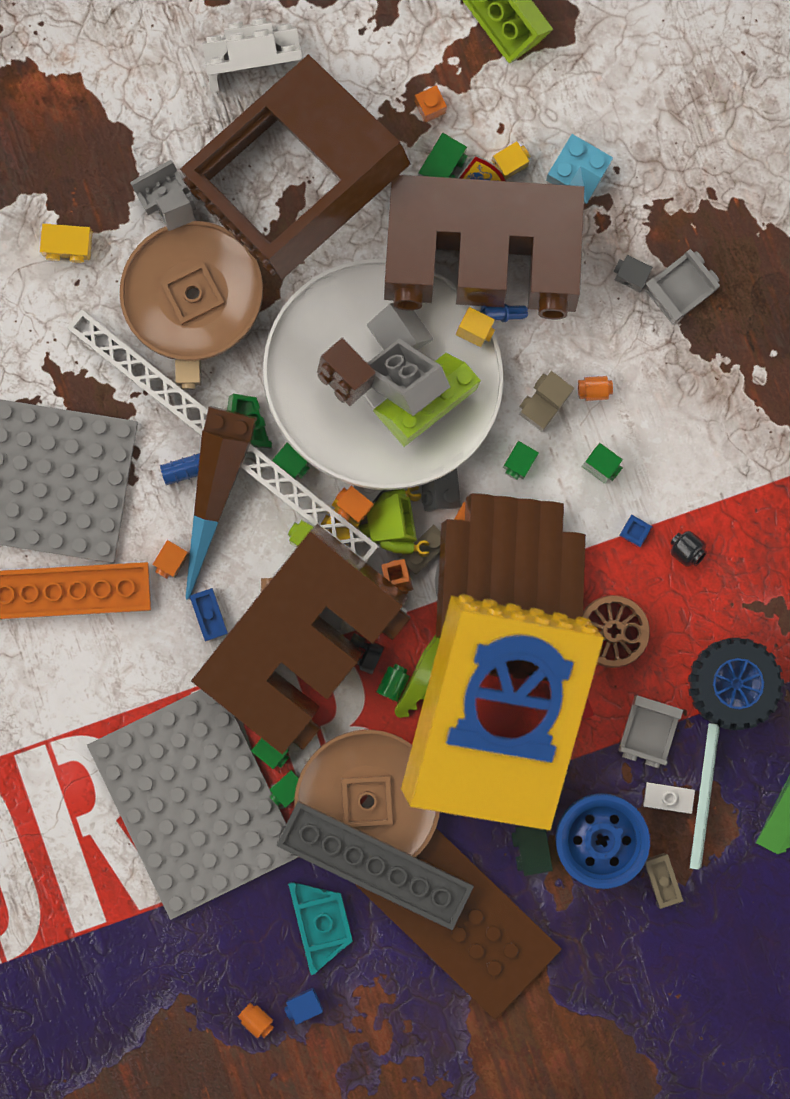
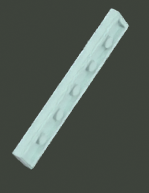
(704, 796)

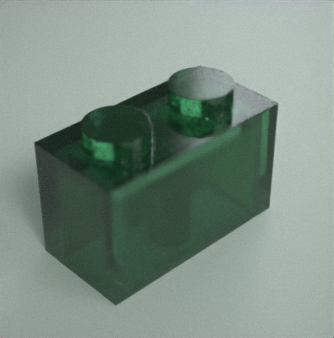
(533, 850)

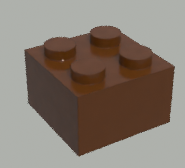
(345, 372)

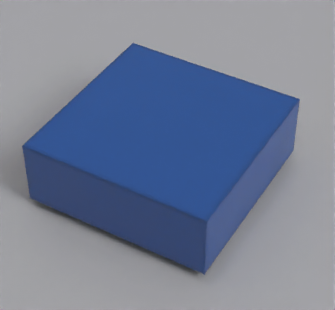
(635, 531)

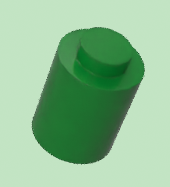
(393, 682)

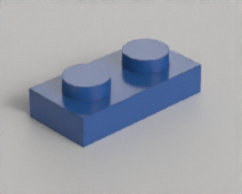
(208, 614)

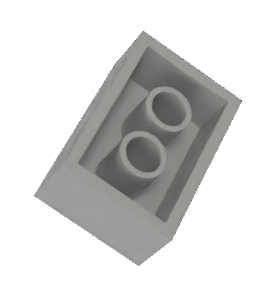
(407, 377)

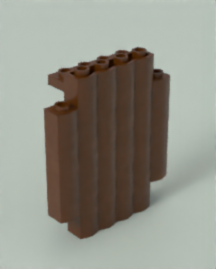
(512, 555)

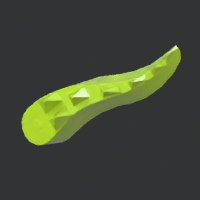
(419, 680)

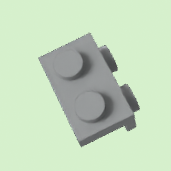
(157, 184)

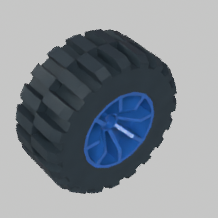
(735, 683)

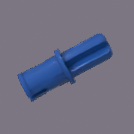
(506, 313)

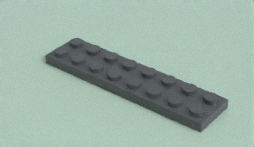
(374, 865)

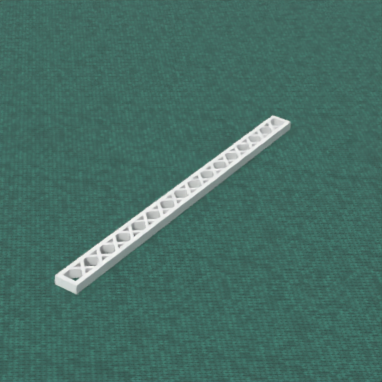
(203, 411)

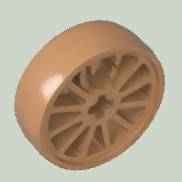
(643, 630)

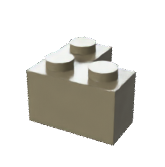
(547, 400)

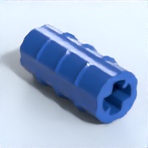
(180, 469)

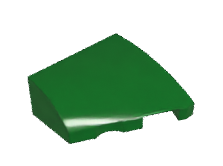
(249, 406)

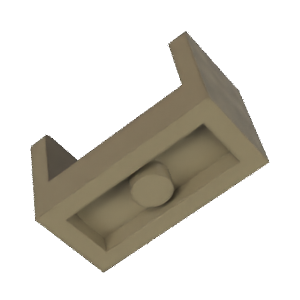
(663, 880)

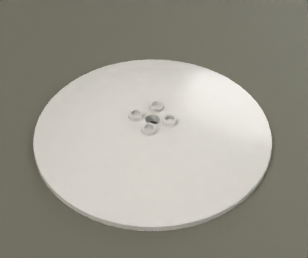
(351, 439)

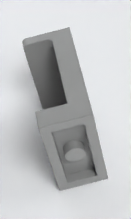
(682, 286)
(649, 731)

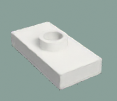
(669, 798)

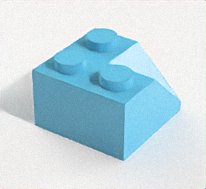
(579, 166)

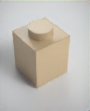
(188, 374)

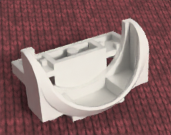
(250, 48)

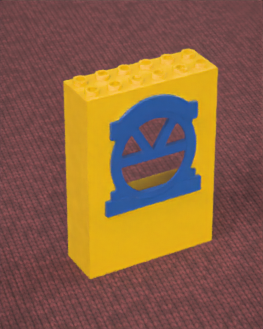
(485, 776)

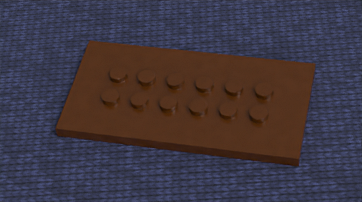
(493, 943)

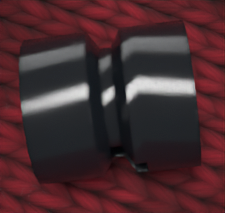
(371, 655)

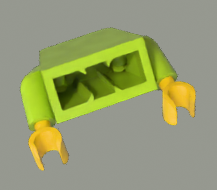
(393, 523)

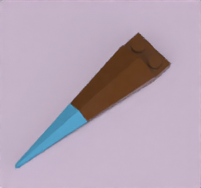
(221, 455)

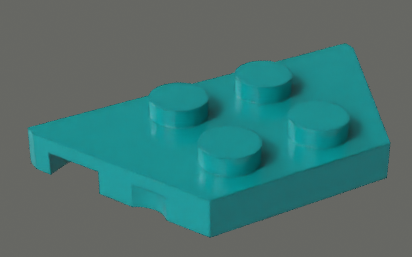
(321, 923)

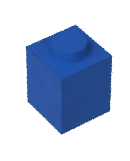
(303, 1006)

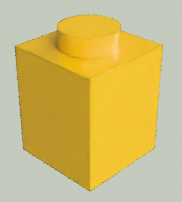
(511, 159)
(476, 327)

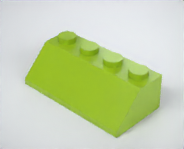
(510, 24)
(408, 427)

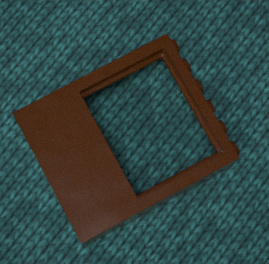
(334, 130)

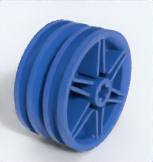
(602, 873)

